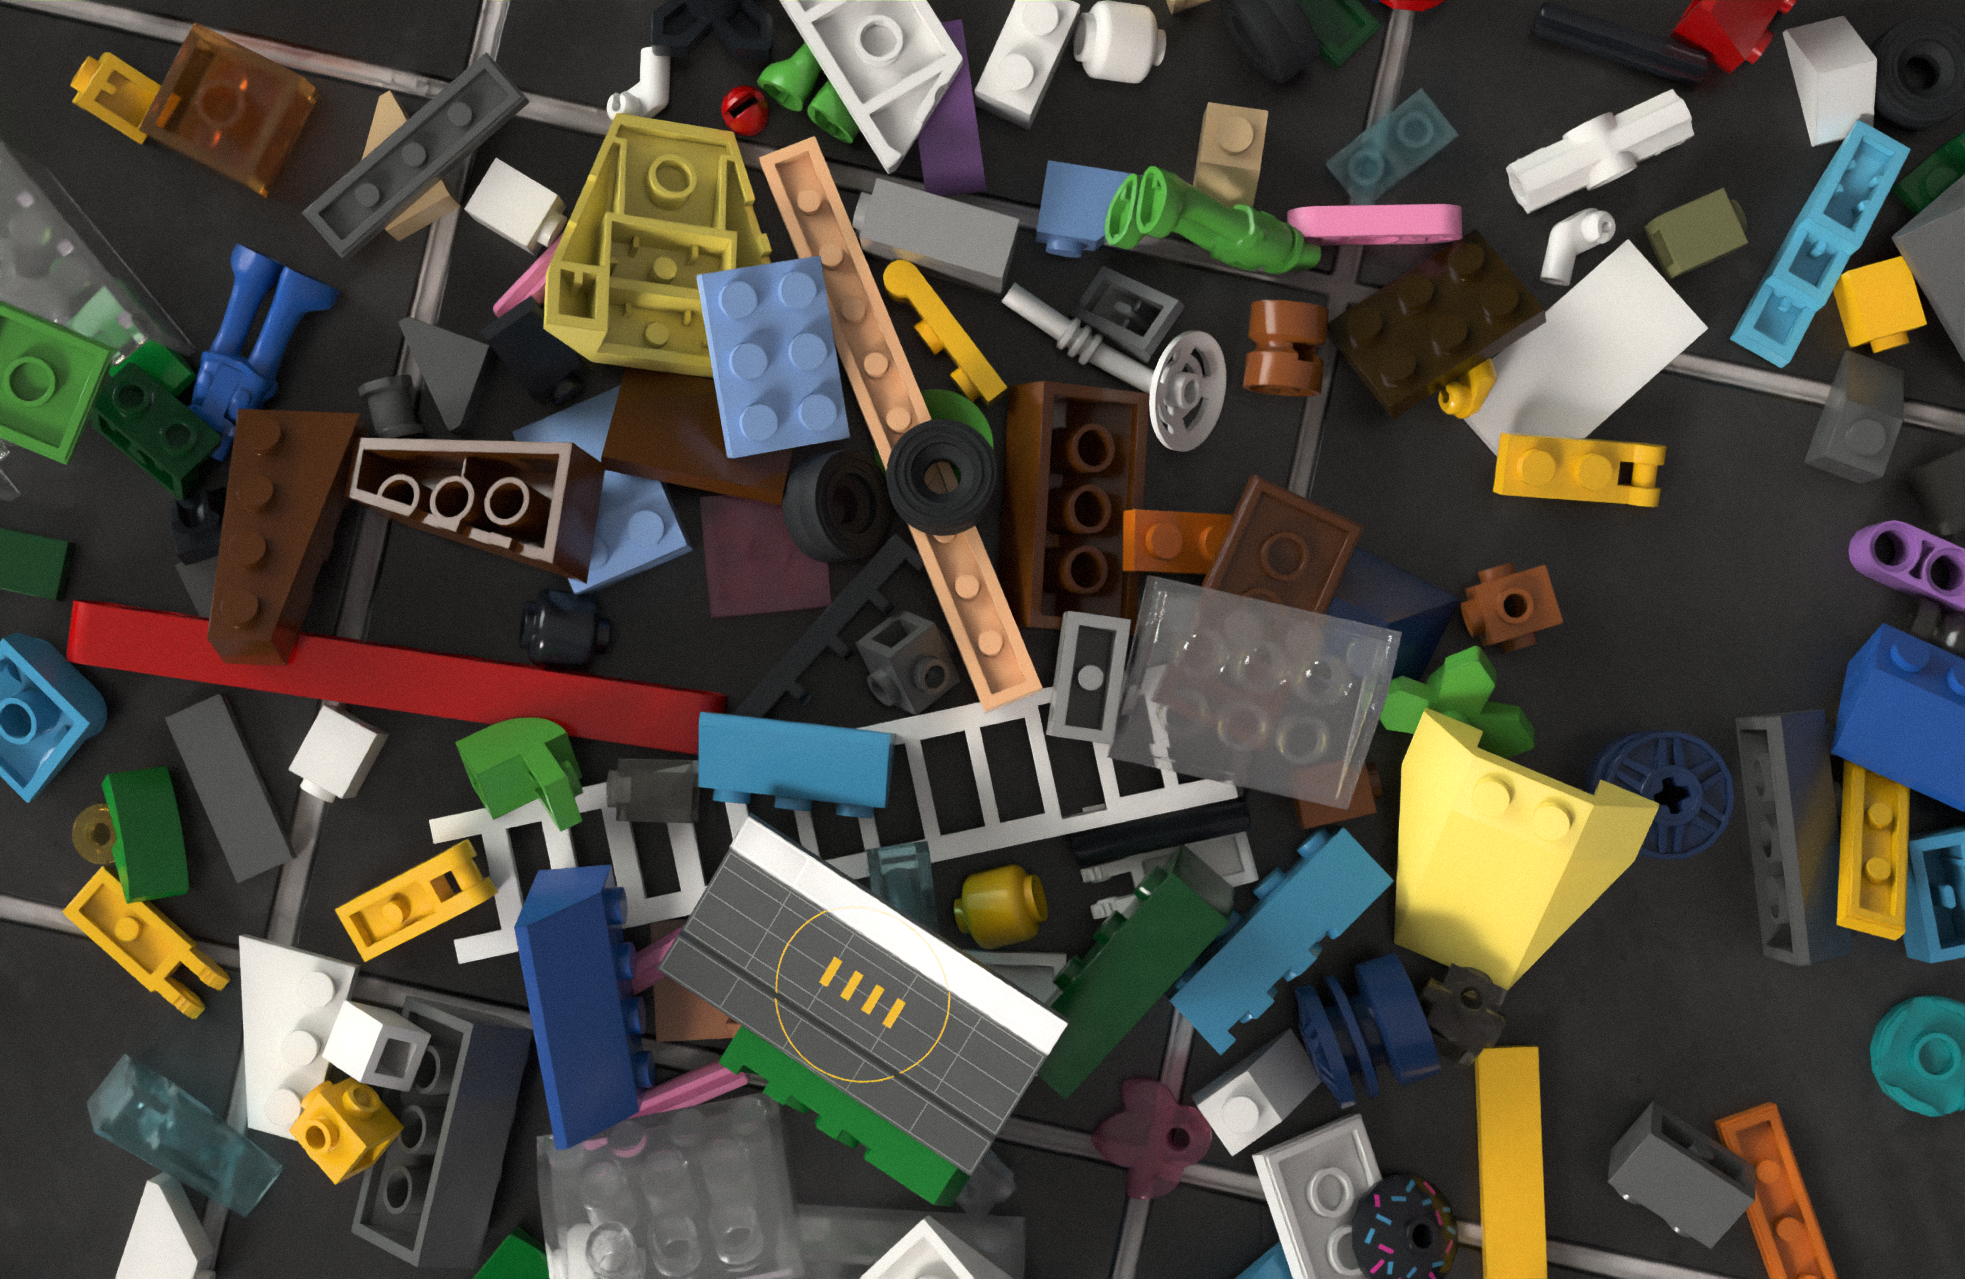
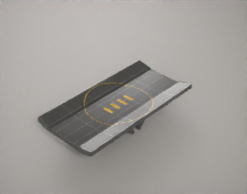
(862, 994)

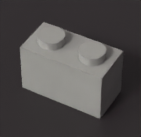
(1088, 677)

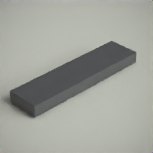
(415, 157)

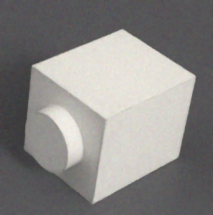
(517, 208)
(337, 754)
(376, 1046)

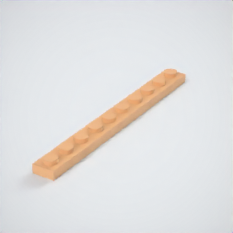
(891, 407)

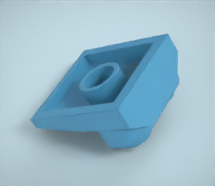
(43, 713)

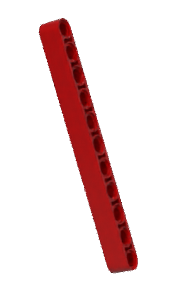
(398, 678)

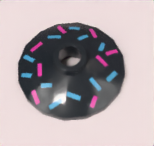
(1386, 1225)

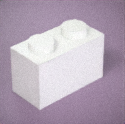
(1026, 59)

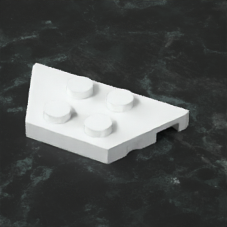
(884, 62)

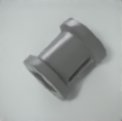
(392, 408)

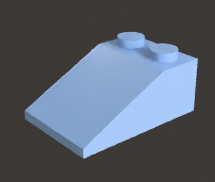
(636, 514)

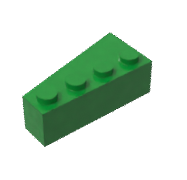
(846, 1119)

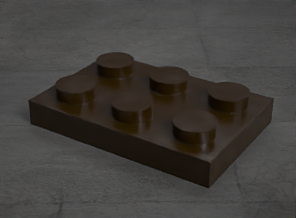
(1435, 323)

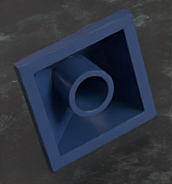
(1394, 600)

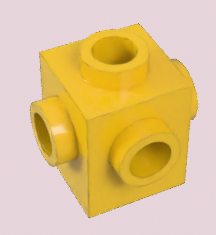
(345, 1127)

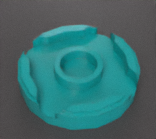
(1922, 1054)

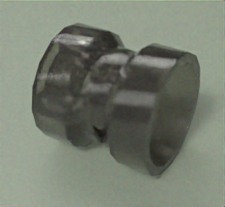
(1929, 623)

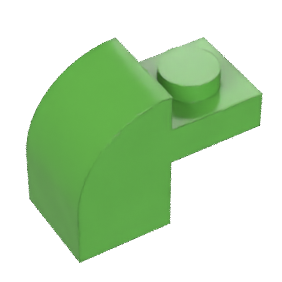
(524, 763)

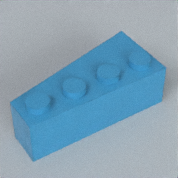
(1278, 933)

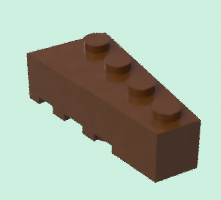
(497, 496)

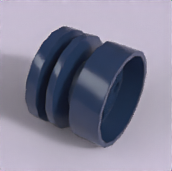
(1696, 771)
(1367, 1030)

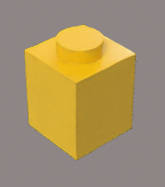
(1879, 304)

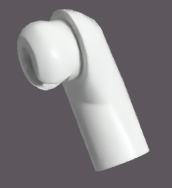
(648, 95)
(1571, 238)

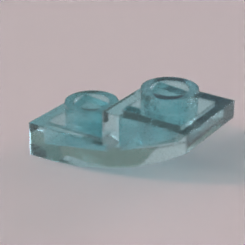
(1392, 149)

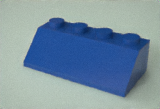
(1905, 714)
(583, 1001)

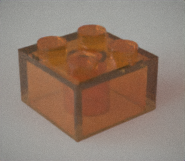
(229, 110)

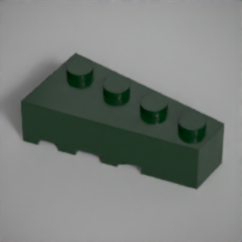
(1134, 963)

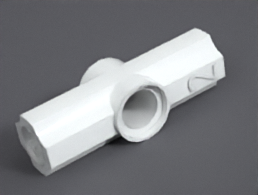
(1600, 151)

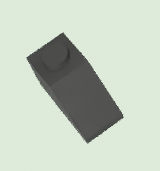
(1859, 420)

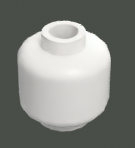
(1118, 41)

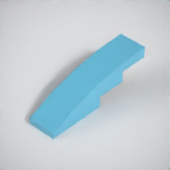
(1820, 243)

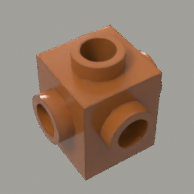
(1531, 602)

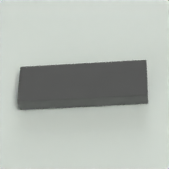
(231, 787)

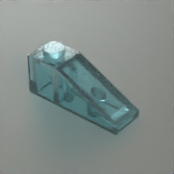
(180, 1136)

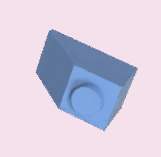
(1075, 207)

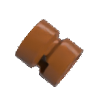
(1285, 348)

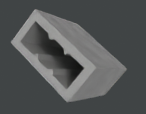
(937, 236)

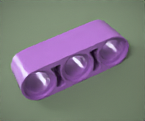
(951, 137)
(1911, 562)

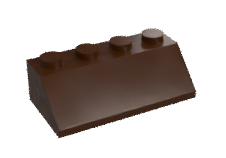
(1067, 479)

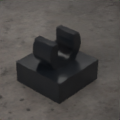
(198, 525)

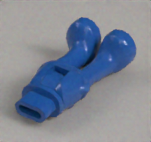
(237, 382)

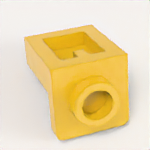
(115, 93)

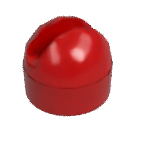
(750, 120)

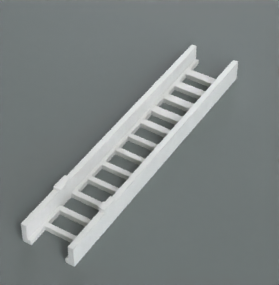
(941, 847)

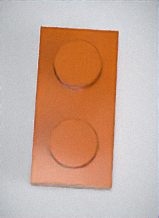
(1171, 541)

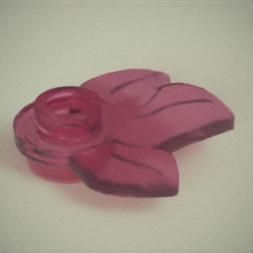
(1143, 1138)

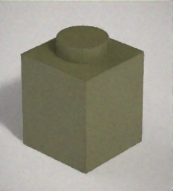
(1697, 233)

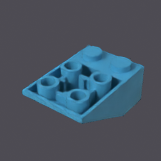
(1936, 895)

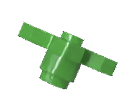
(1461, 692)

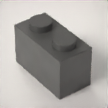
(1681, 1175)

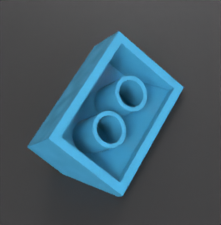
(795, 763)

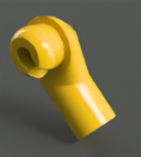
(1470, 392)

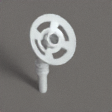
(1165, 384)

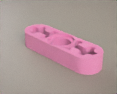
(1378, 224)

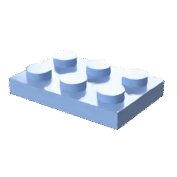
(773, 356)

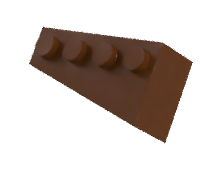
(278, 527)

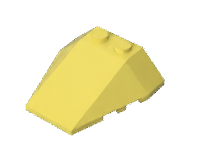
(649, 220)
(1500, 853)

